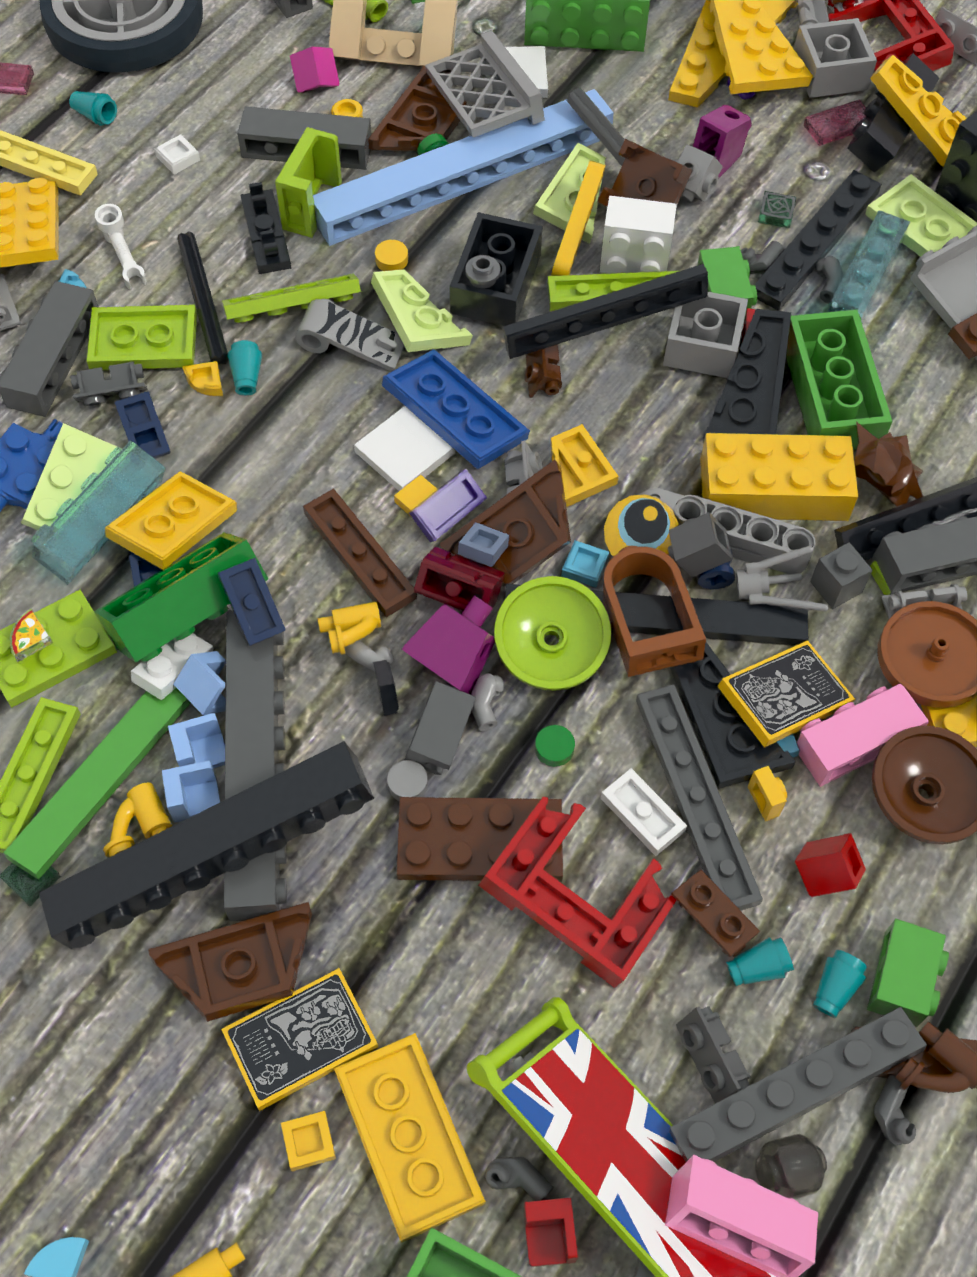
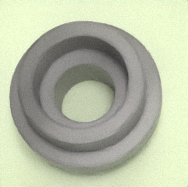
(482, 271)

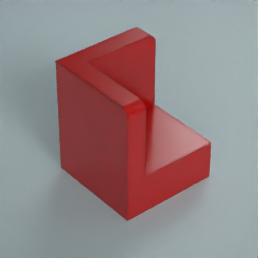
(830, 865)
(550, 1232)

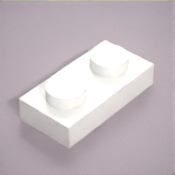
(161, 672)
(643, 812)

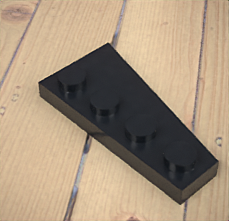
(724, 736)

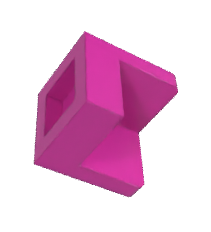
(314, 68)

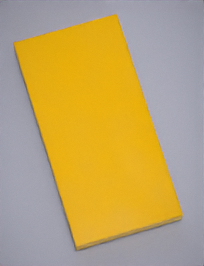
(409, 1137)

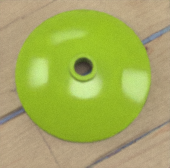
(559, 609)

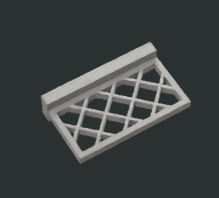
(506, 76)

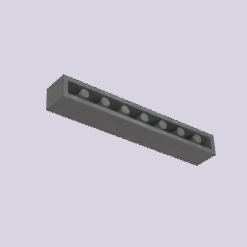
(252, 757)

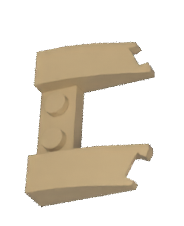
(355, 42)

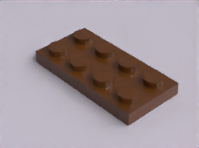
(462, 836)

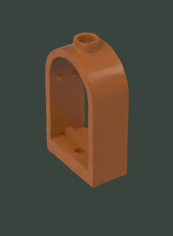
(662, 650)

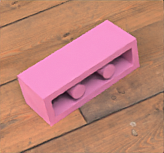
(856, 732)
(742, 1218)

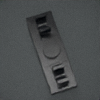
(265, 229)

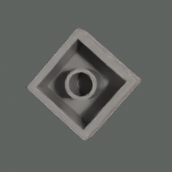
(836, 57)
(706, 334)

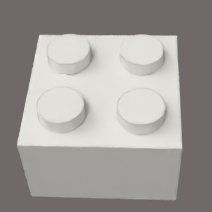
(637, 235)

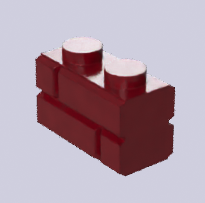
(457, 579)

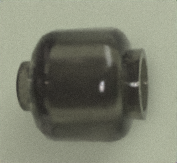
(791, 1166)

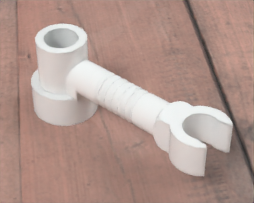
(110, 222)

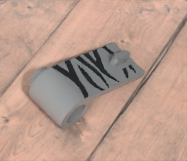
(331, 324)

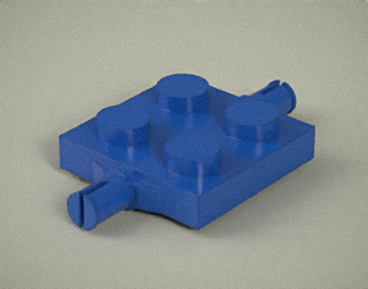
(23, 461)

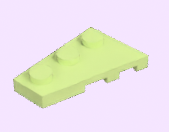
(560, 196)
(414, 315)
(67, 467)

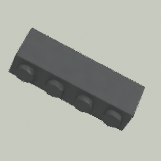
(275, 133)
(48, 349)
(928, 555)

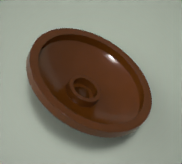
(940, 765)

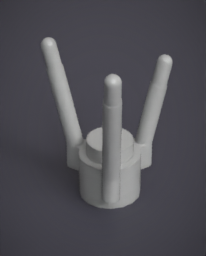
(753, 582)

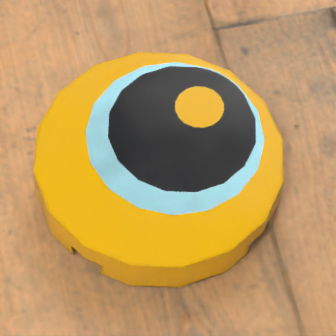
(639, 522)

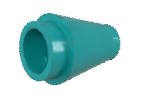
(95, 106)
(245, 366)
(761, 963)
(839, 982)

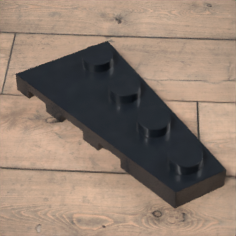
(756, 379)

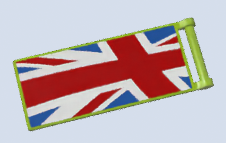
(602, 1140)

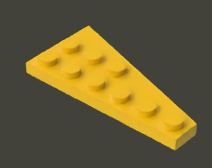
(755, 49)
(702, 62)

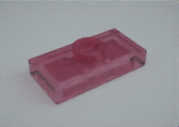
(834, 122)

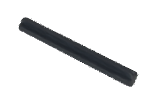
(202, 298)

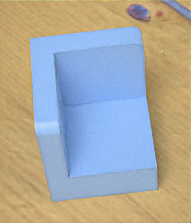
(201, 682)
(198, 741)
(190, 789)

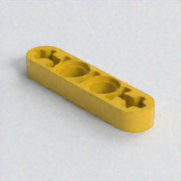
(578, 219)

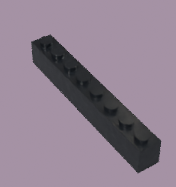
(205, 846)

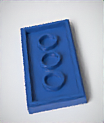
(455, 408)

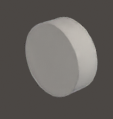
(407, 779)

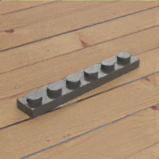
(697, 796)
(798, 1088)

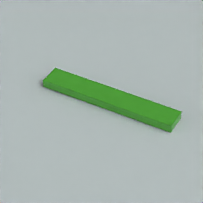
(94, 782)

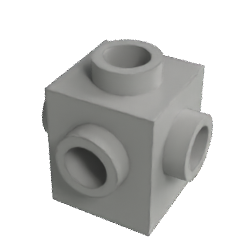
(704, 174)

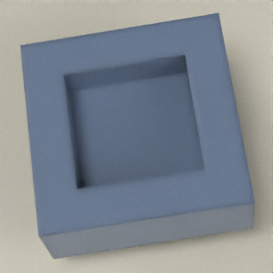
(483, 544)

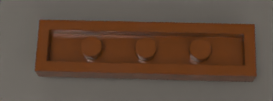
(360, 552)

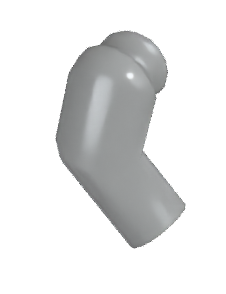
(365, 656)
(484, 690)

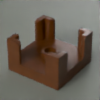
(647, 176)

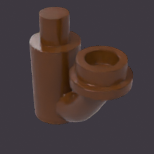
(952, 1054)

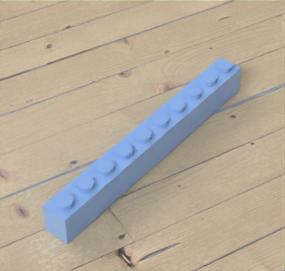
(451, 171)

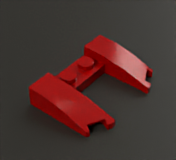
(914, 23)
(606, 944)

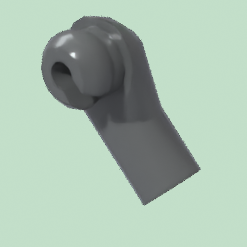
(762, 261)
(832, 270)

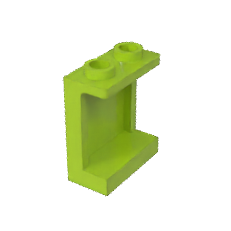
(309, 166)

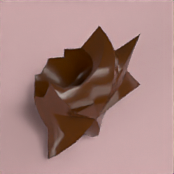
(887, 466)

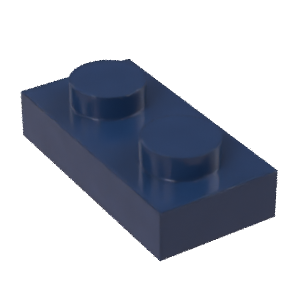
(251, 601)

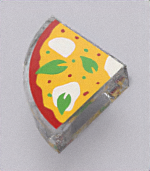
(28, 636)

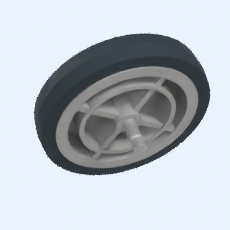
(121, 32)

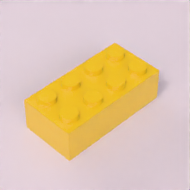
(781, 475)

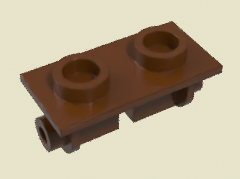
(541, 374)
(715, 913)

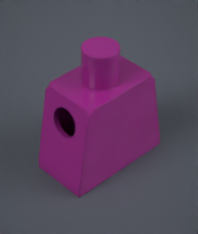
(723, 133)
(454, 644)

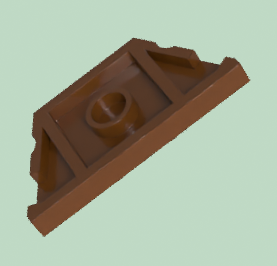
(414, 117)
(533, 519)
(238, 963)

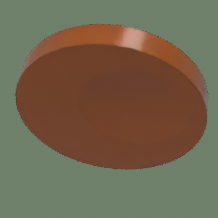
(931, 653)

